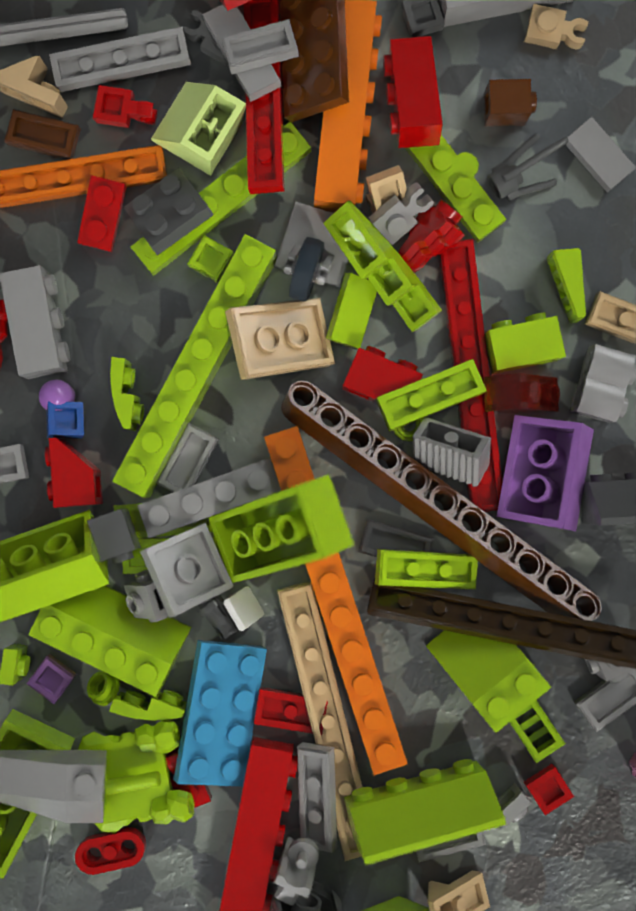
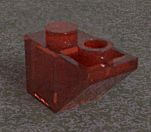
(521, 393)

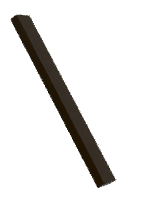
(505, 623)

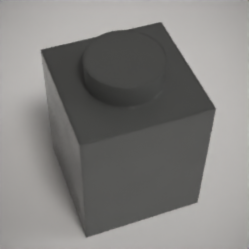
(114, 535)

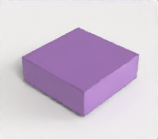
(51, 678)

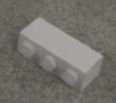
(34, 322)

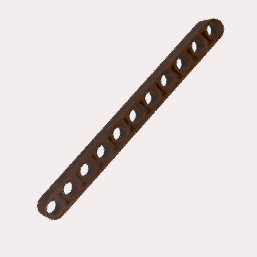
(421, 502)

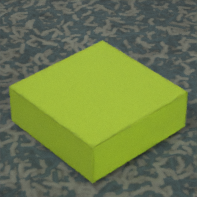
(210, 258)

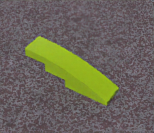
(382, 265)

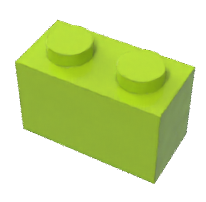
(524, 344)

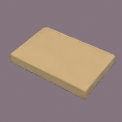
(279, 338)

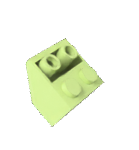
(201, 125)

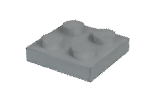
(187, 570)

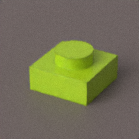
(14, 664)

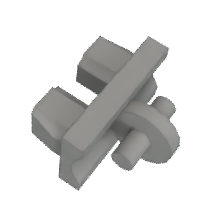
(296, 869)

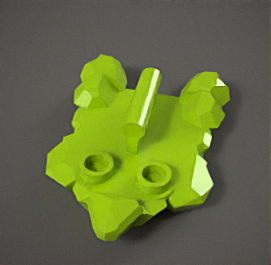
(139, 777)

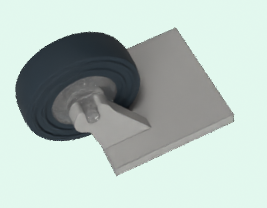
(310, 252)

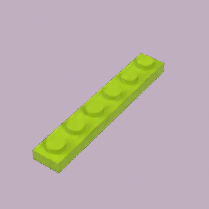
(223, 198)

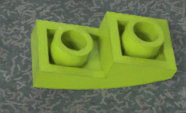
(126, 405)
(162, 707)

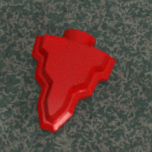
(432, 235)

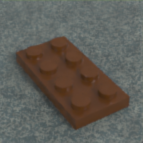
(320, 73)

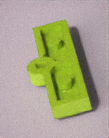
(455, 182)

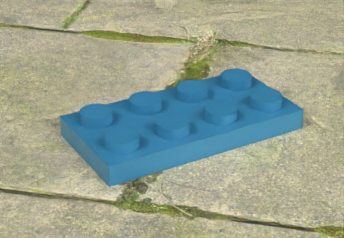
(220, 714)

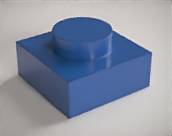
(67, 422)

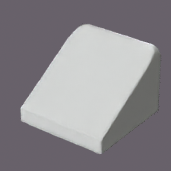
(243, 608)

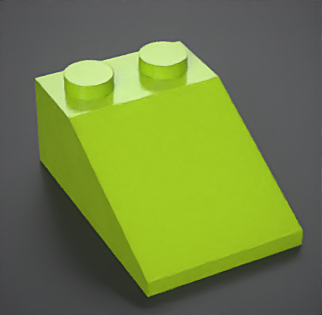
(490, 674)

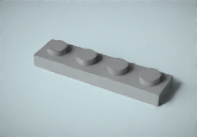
(120, 59)
(209, 498)

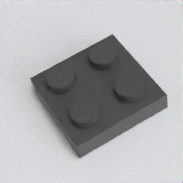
(168, 211)

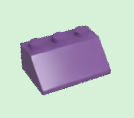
(545, 472)

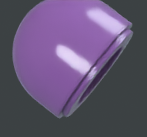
(56, 392)

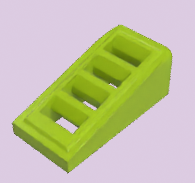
(568, 277)
(546, 748)

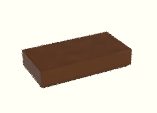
(42, 134)

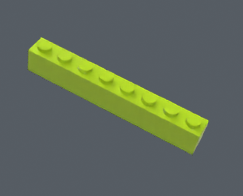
(194, 368)

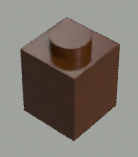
(509, 102)

